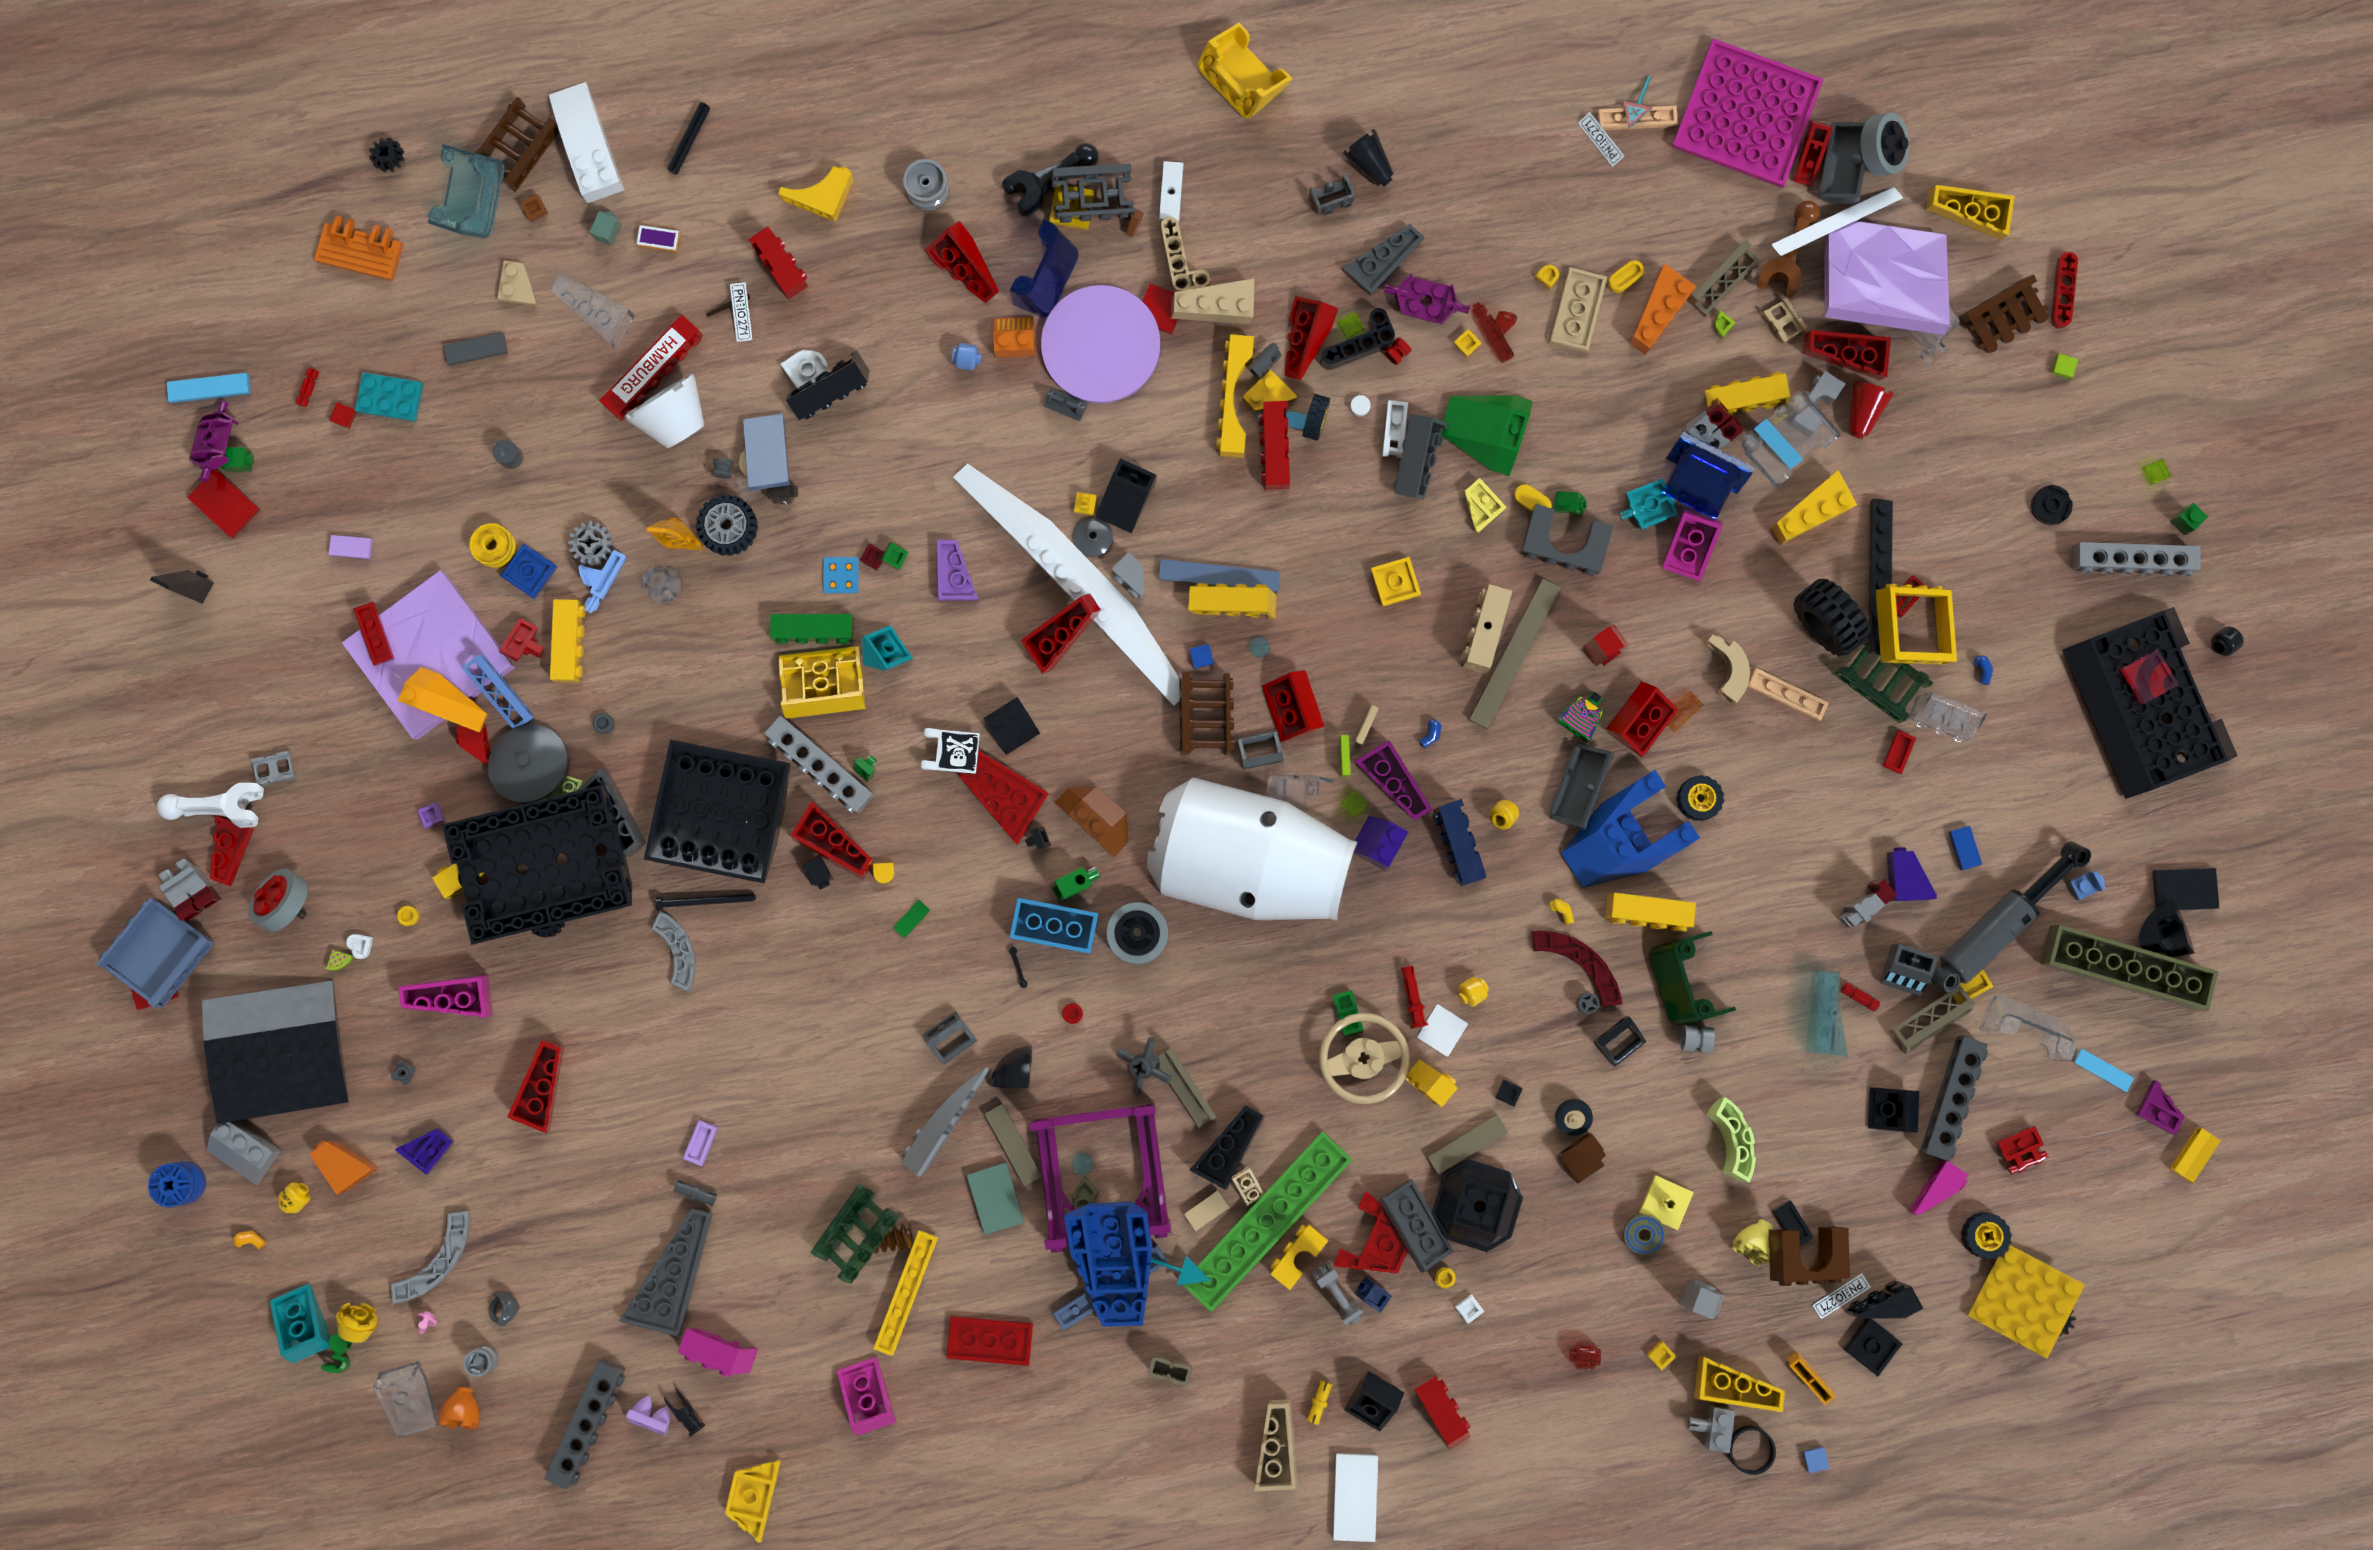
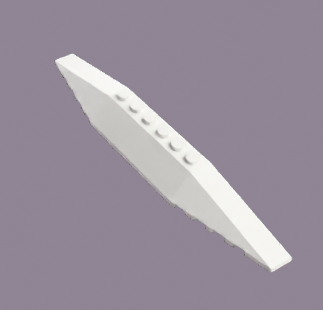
(1075, 576)

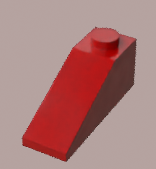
(1812, 152)

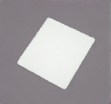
(1442, 1030)

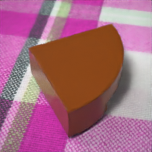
(1134, 223)

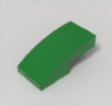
(1345, 1006)

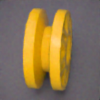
(484, 537)

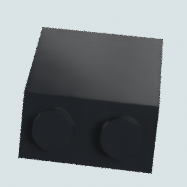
(1011, 725)
(1893, 1109)
(1374, 1401)

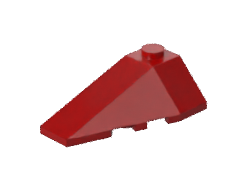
(960, 256)
(1309, 329)

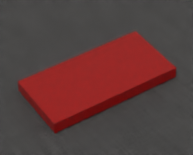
(989, 1340)

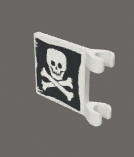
(955, 751)

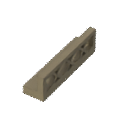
(1722, 271)
(1935, 1027)
(1186, 1088)

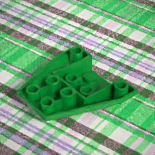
(1488, 428)

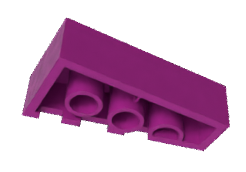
(1393, 777)

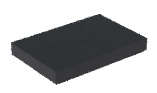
(2187, 887)

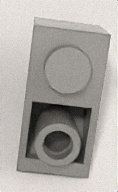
(1130, 573)

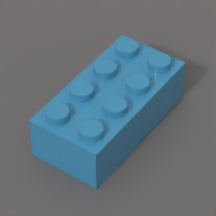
(1054, 925)

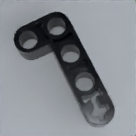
(1355, 343)

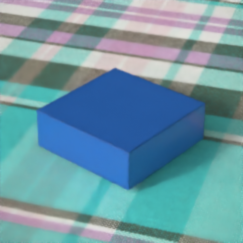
(1201, 656)

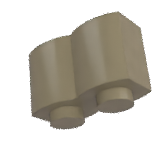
(1164, 1368)

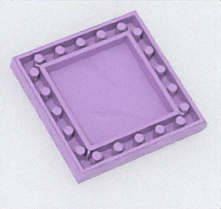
(1887, 277)
(432, 631)

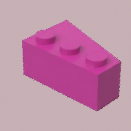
(716, 1352)

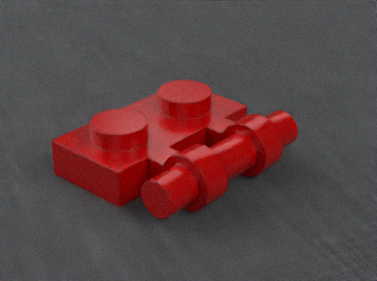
(2019, 1144)

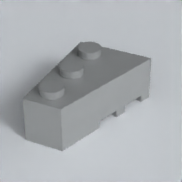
(1702, 1299)

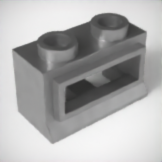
(1331, 189)

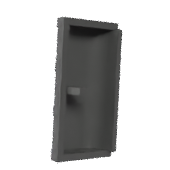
(1843, 164)
(1580, 786)

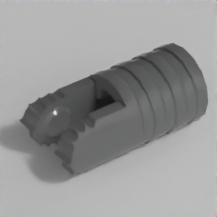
(1264, 360)

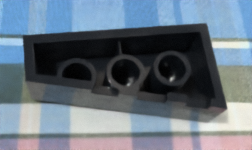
(1229, 1149)

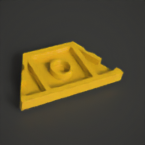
(752, 1497)

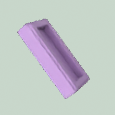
(350, 547)
(700, 1143)

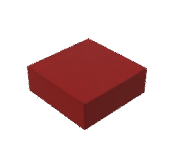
(342, 415)

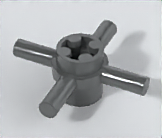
(1144, 1065)

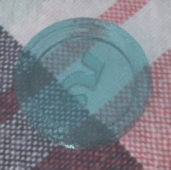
(1260, 647)
(1082, 1163)

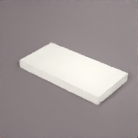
(1355, 1497)

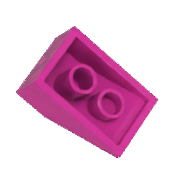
(1692, 544)
(866, 1396)

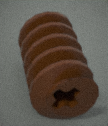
(897, 1237)

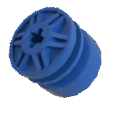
(188, 1184)

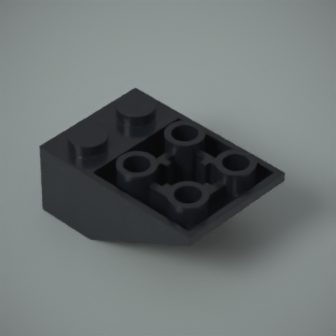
(1126, 495)
(1893, 1302)

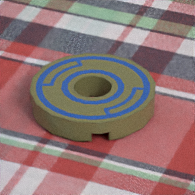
(1650, 1244)

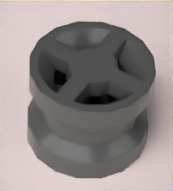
(722, 468)
(1591, 1003)

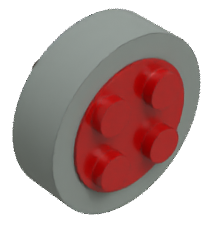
(278, 900)

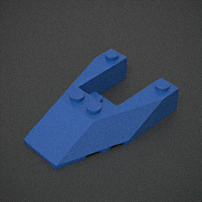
(1615, 842)

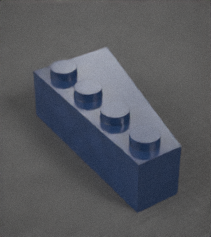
(1459, 843)

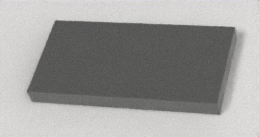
(1416, 1225)

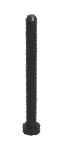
(661, 903)

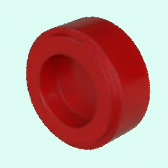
(1072, 1013)

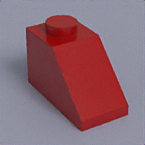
(474, 742)

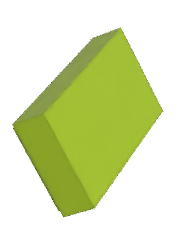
(1345, 756)

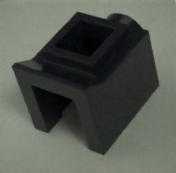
(818, 873)

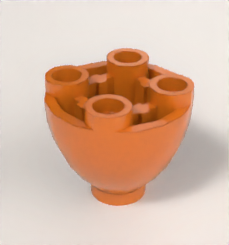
(460, 1410)

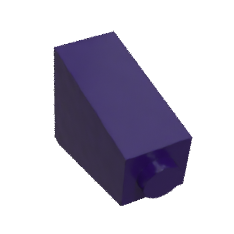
(1908, 877)

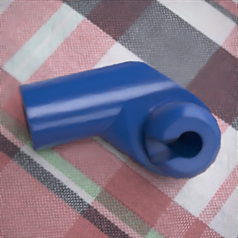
(1986, 667)
(1433, 735)

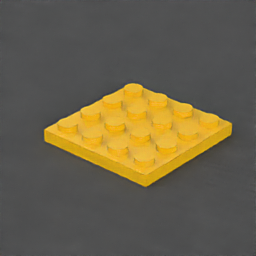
(2026, 1301)

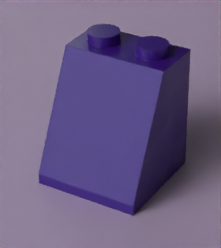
(1379, 841)

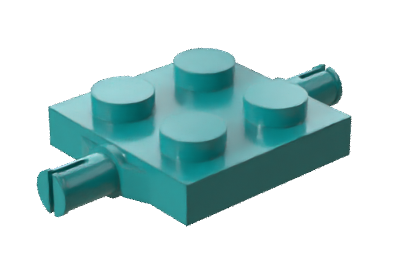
(1649, 505)

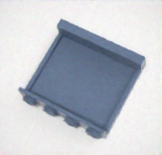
(155, 953)

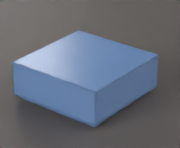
(1815, 1459)

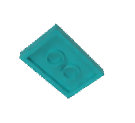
(389, 397)

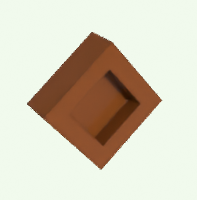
(534, 208)

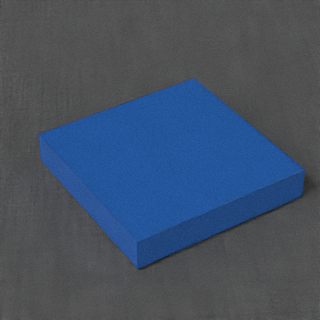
(528, 571)

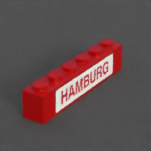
(651, 367)

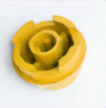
(356, 1322)

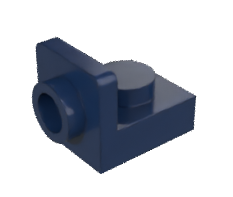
(1372, 1294)

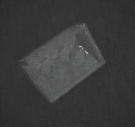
(1946, 716)

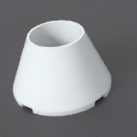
(670, 413)

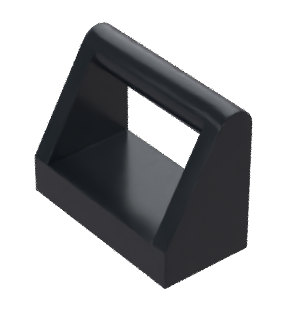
(1612, 1033)

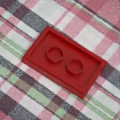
(223, 503)

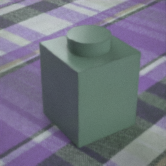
(605, 227)

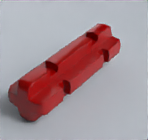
(307, 387)
(1860, 997)

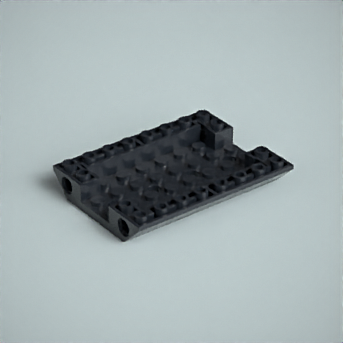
(536, 836)

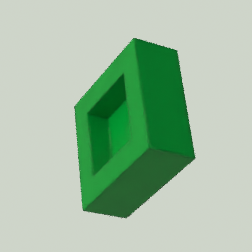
(894, 556)

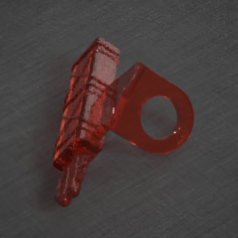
(1495, 329)

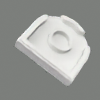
(804, 366)

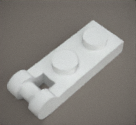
(1395, 428)

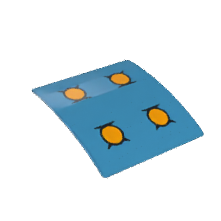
(840, 575)

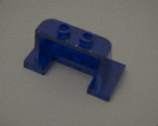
(1703, 475)

